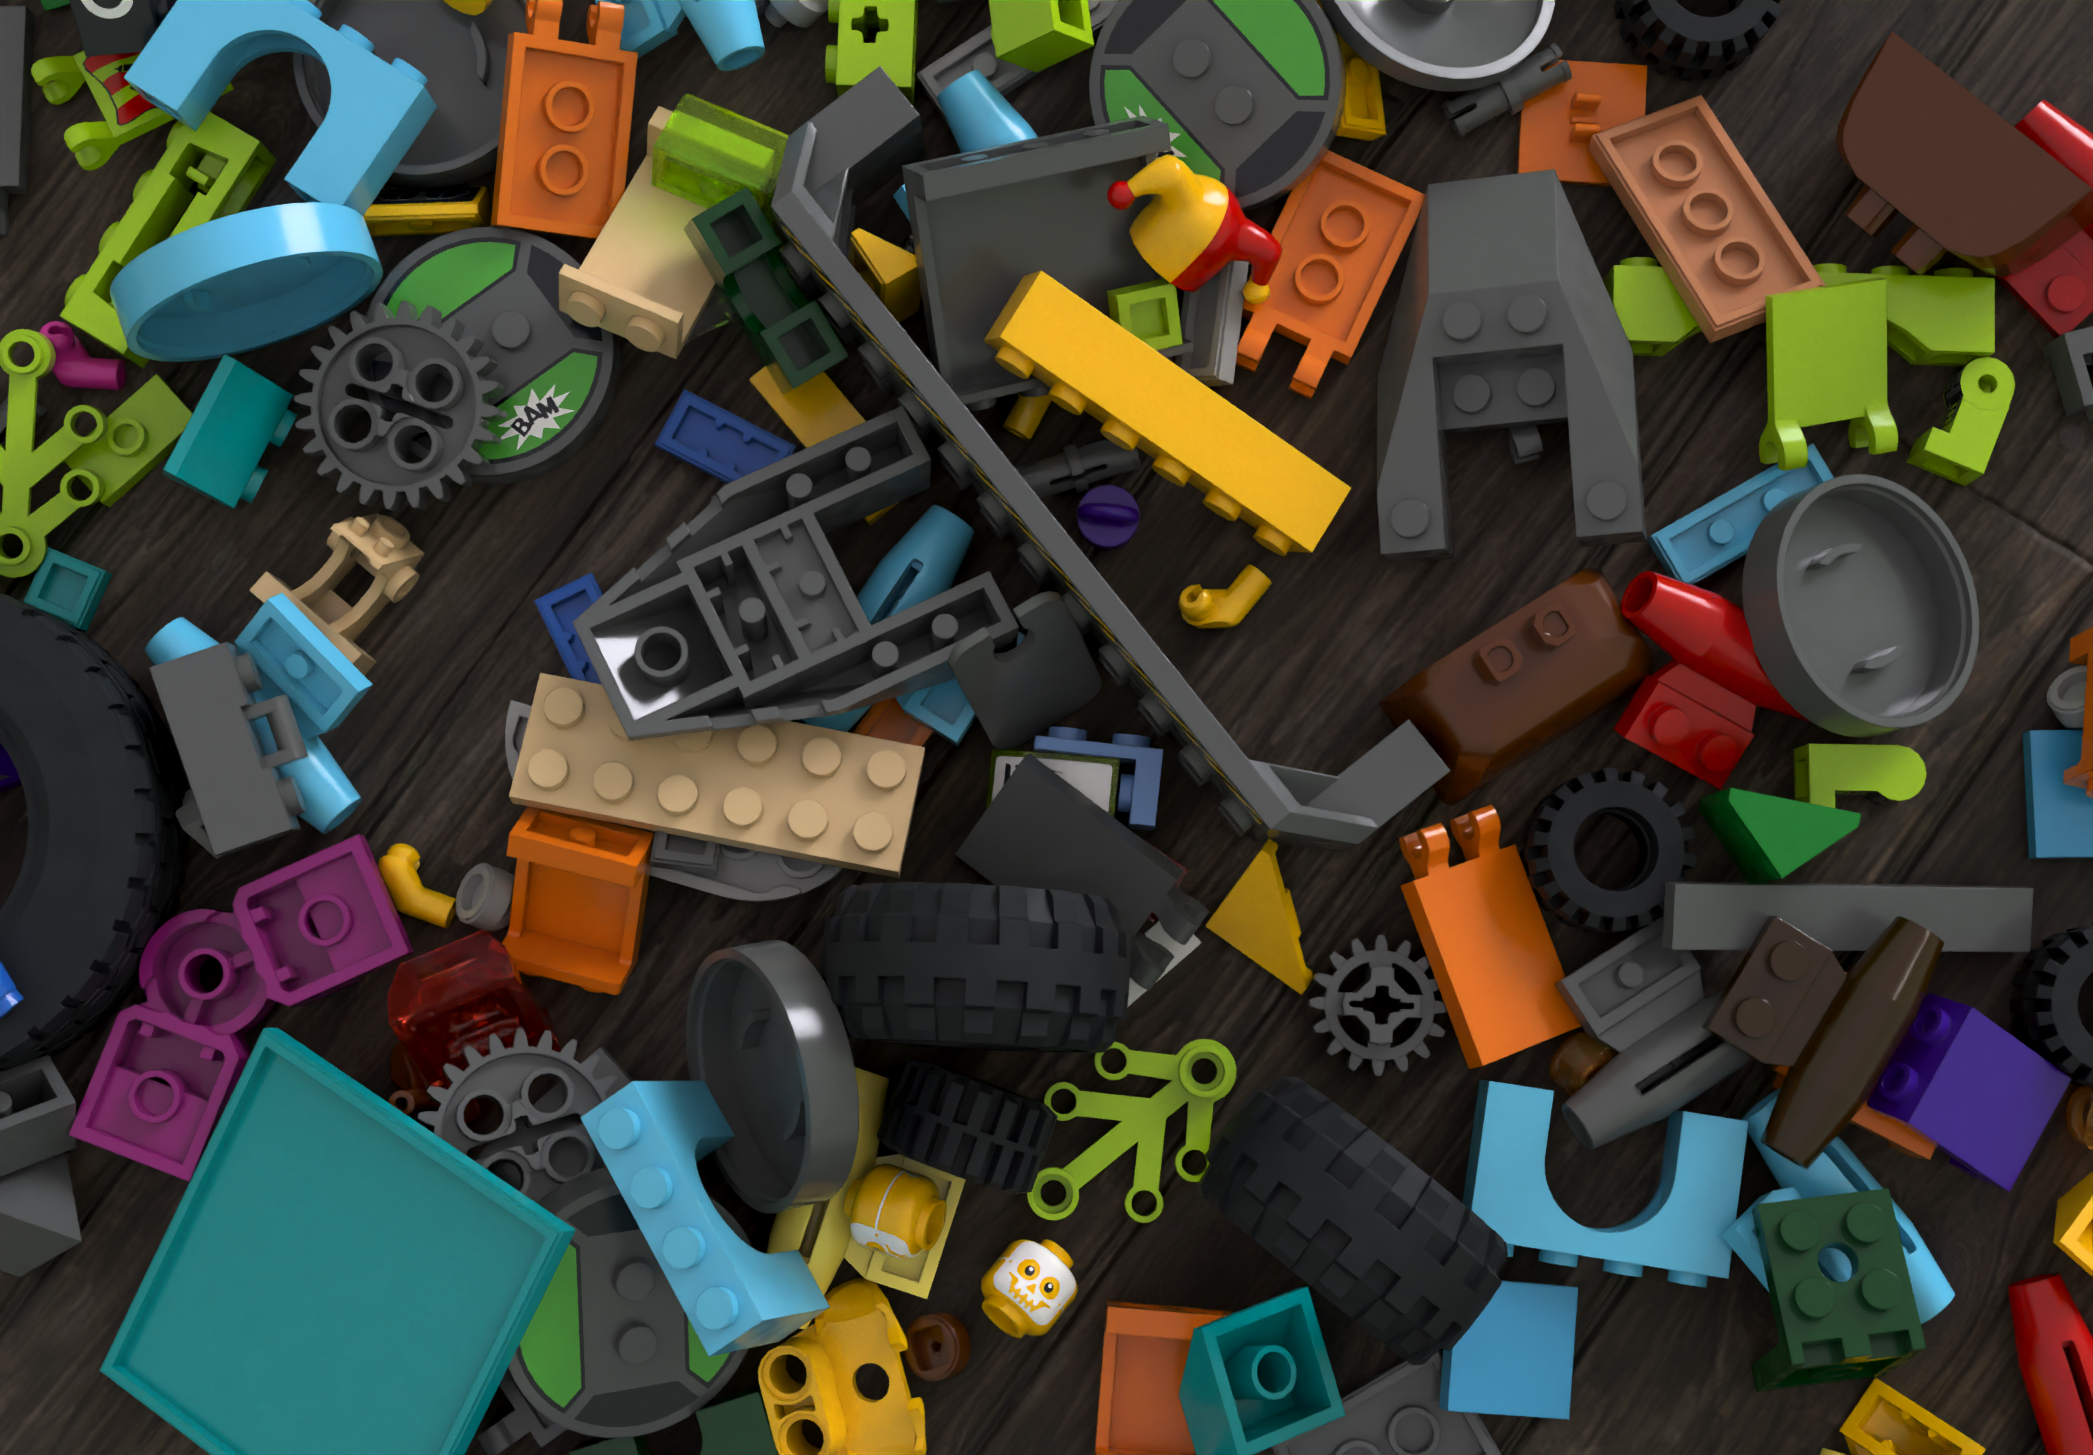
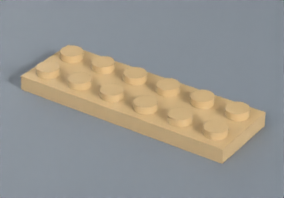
(746, 787)

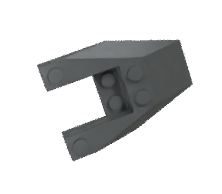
(1499, 332)
(754, 614)

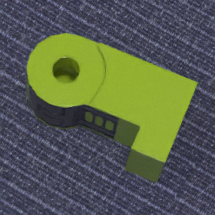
(1974, 415)
(1876, 771)

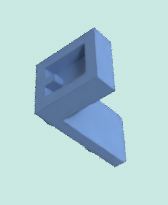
(1136, 792)

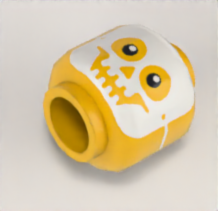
(895, 1211)
(1029, 1287)

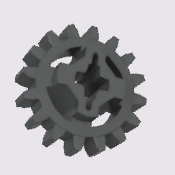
(1377, 1036)

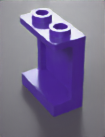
(1969, 1090)

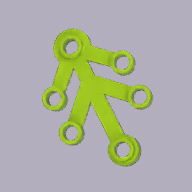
(24, 467)
(1141, 1122)

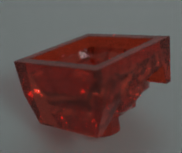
(459, 1000)

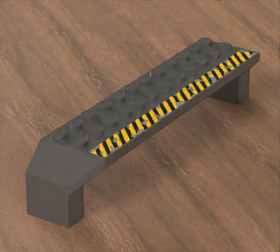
(822, 179)

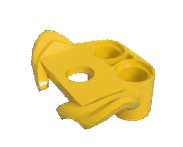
(843, 1338)

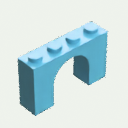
(372, 106)
(1673, 1232)
(728, 1290)

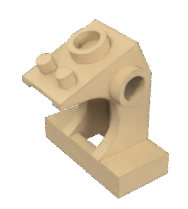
(378, 546)

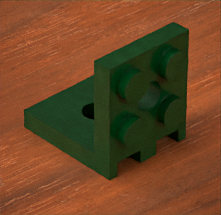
(1829, 1326)

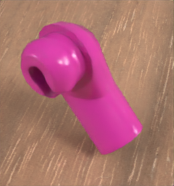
(76, 367)

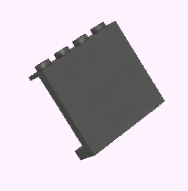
(1018, 211)

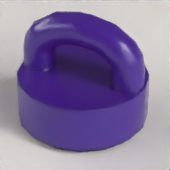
(1108, 517)

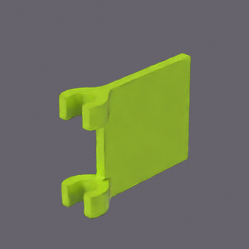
(1827, 368)

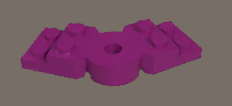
(185, 1047)

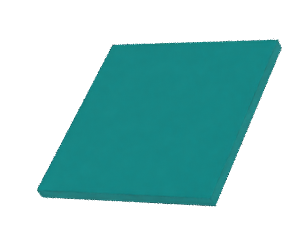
(333, 1277)

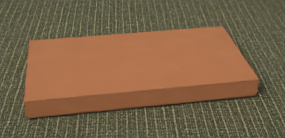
(1703, 215)

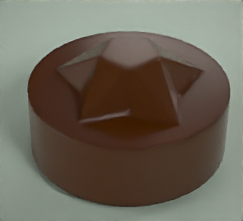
(937, 1346)

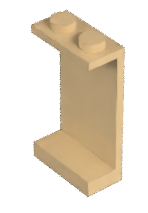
(642, 268)

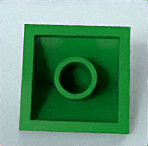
(1772, 833)

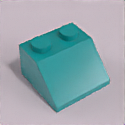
(230, 434)
(1258, 1378)

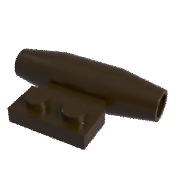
(1829, 1026)

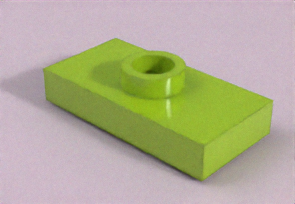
(136, 439)

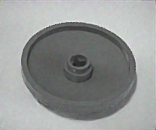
(1442, 41)

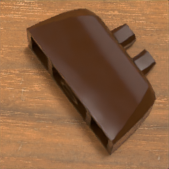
(1952, 171)
(1524, 683)

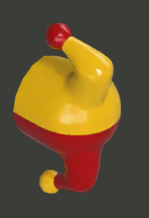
(1194, 228)

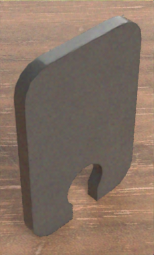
(1032, 684)

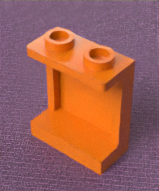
(577, 898)
(1143, 1376)

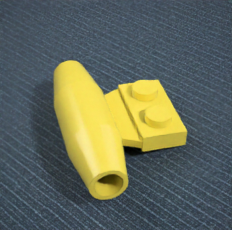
(824, 1231)

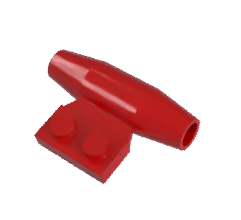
(2060, 285)
(1706, 698)
(2054, 1362)

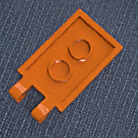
(564, 124)
(1337, 254)
(1485, 939)

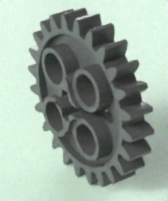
(419, 354)
(505, 1081)

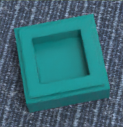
(68, 588)

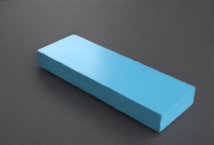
(1725, 526)

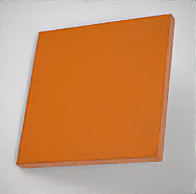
(1561, 120)

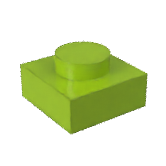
(1148, 312)

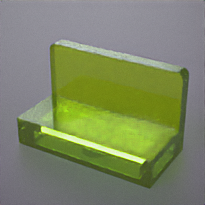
(715, 153)

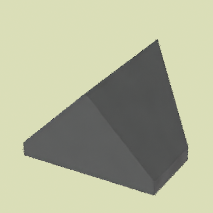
(37, 1215)

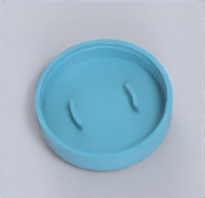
(245, 281)

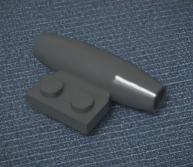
(1652, 1014)

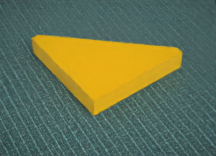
(1263, 922)

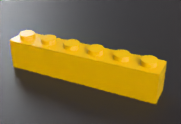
(1165, 414)

